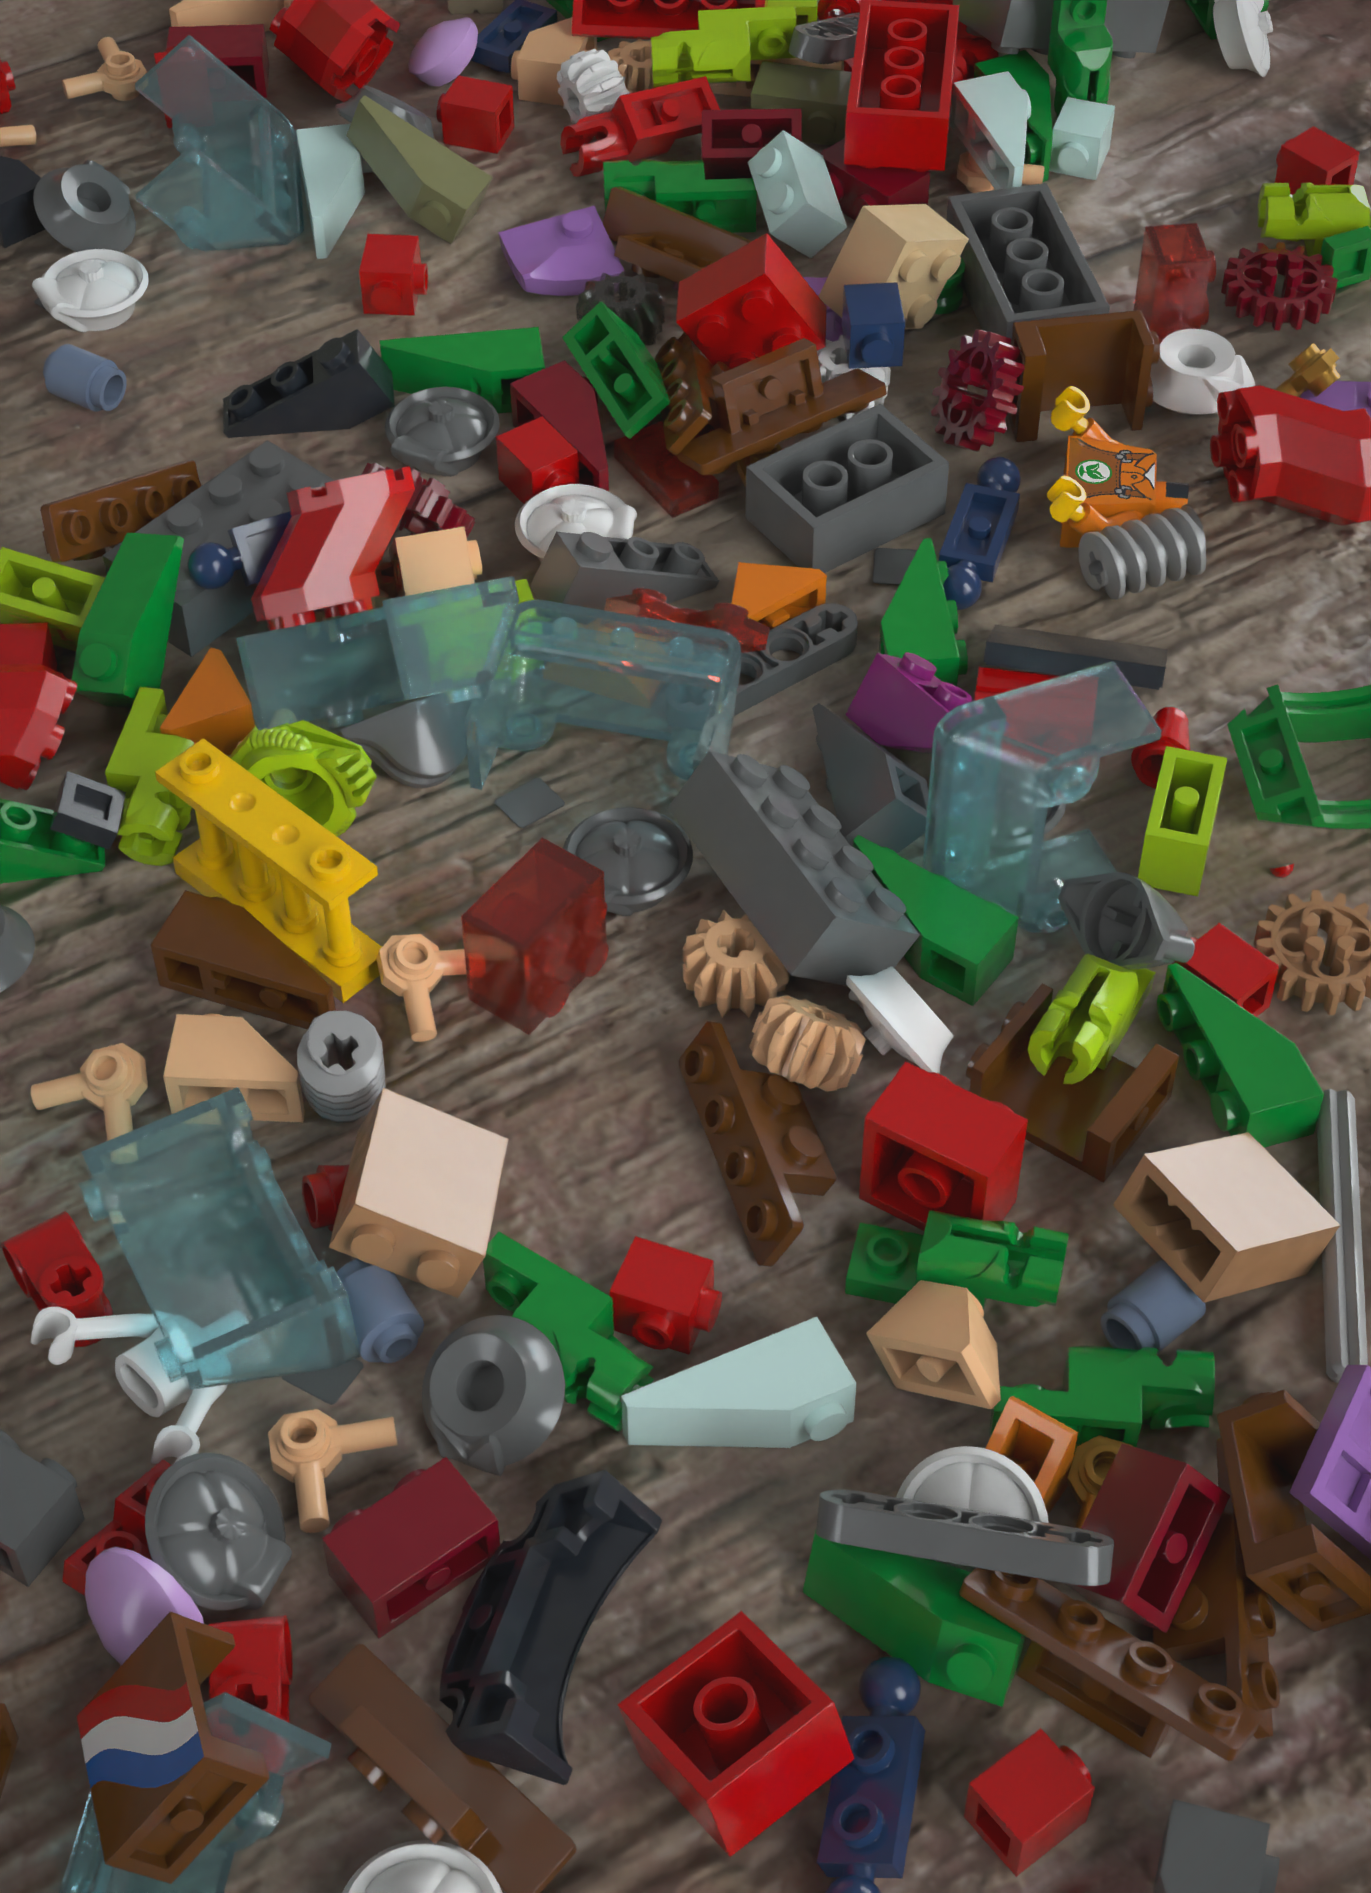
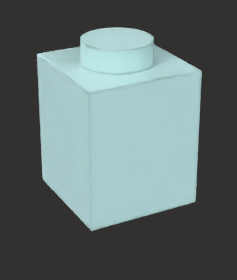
(1081, 138)

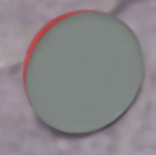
(1282, 870)

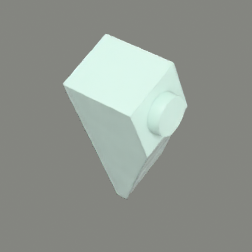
(992, 125)
(331, 181)
(754, 1396)

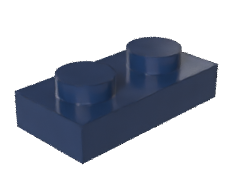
(508, 32)

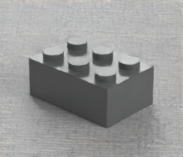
(846, 490)

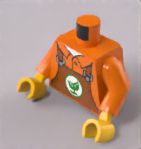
(1102, 477)

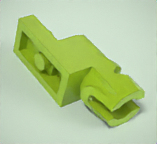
(723, 45)
(1311, 212)
(149, 809)
(1089, 1017)

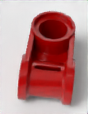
(58, 1269)
(259, 1664)

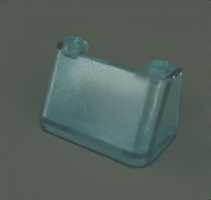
(218, 1249)

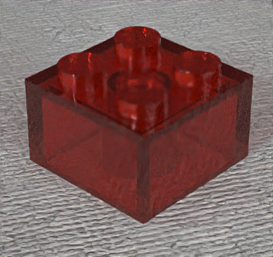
(535, 936)

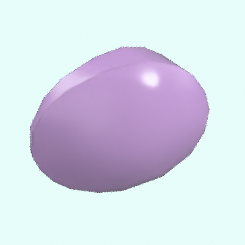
(444, 51)
(130, 1598)

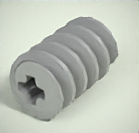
(1144, 552)
(341, 1066)

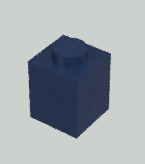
(873, 325)

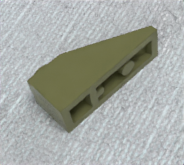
(419, 172)

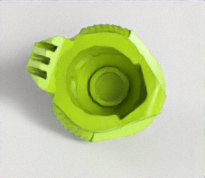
(311, 770)

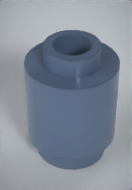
(84, 378)
(1151, 1310)
(381, 1312)

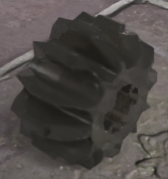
(630, 299)

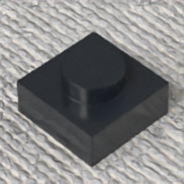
(88, 810)

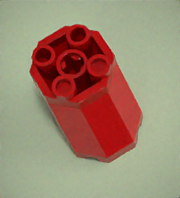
(335, 41)
(1294, 454)
(332, 548)
(29, 710)

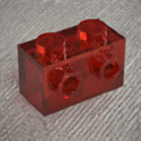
(1174, 278)

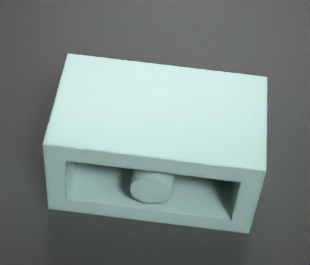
(796, 194)

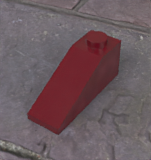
(571, 408)

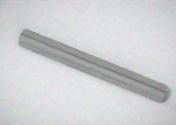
(1343, 1254)

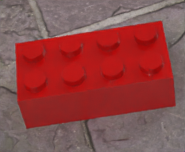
(901, 85)

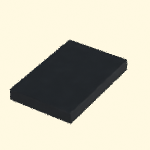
(1068, 654)

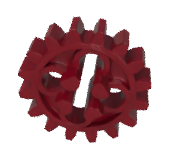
(1305, 292)
(986, 363)
(429, 506)

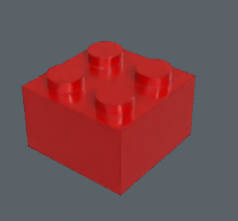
(749, 305)
(940, 1150)
(736, 1732)

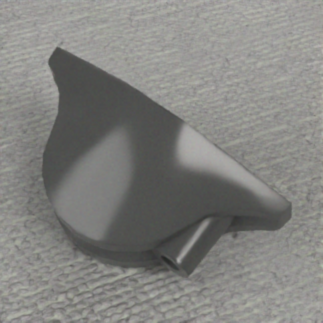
(416, 741)
(1125, 921)

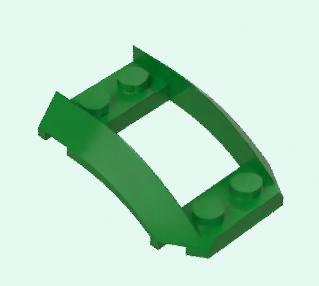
(1274, 763)

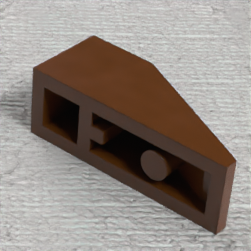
(234, 960)

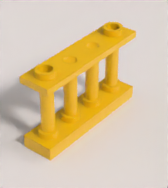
(274, 864)

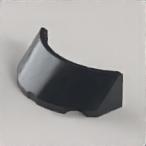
(529, 1619)

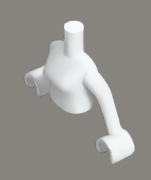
(136, 1370)

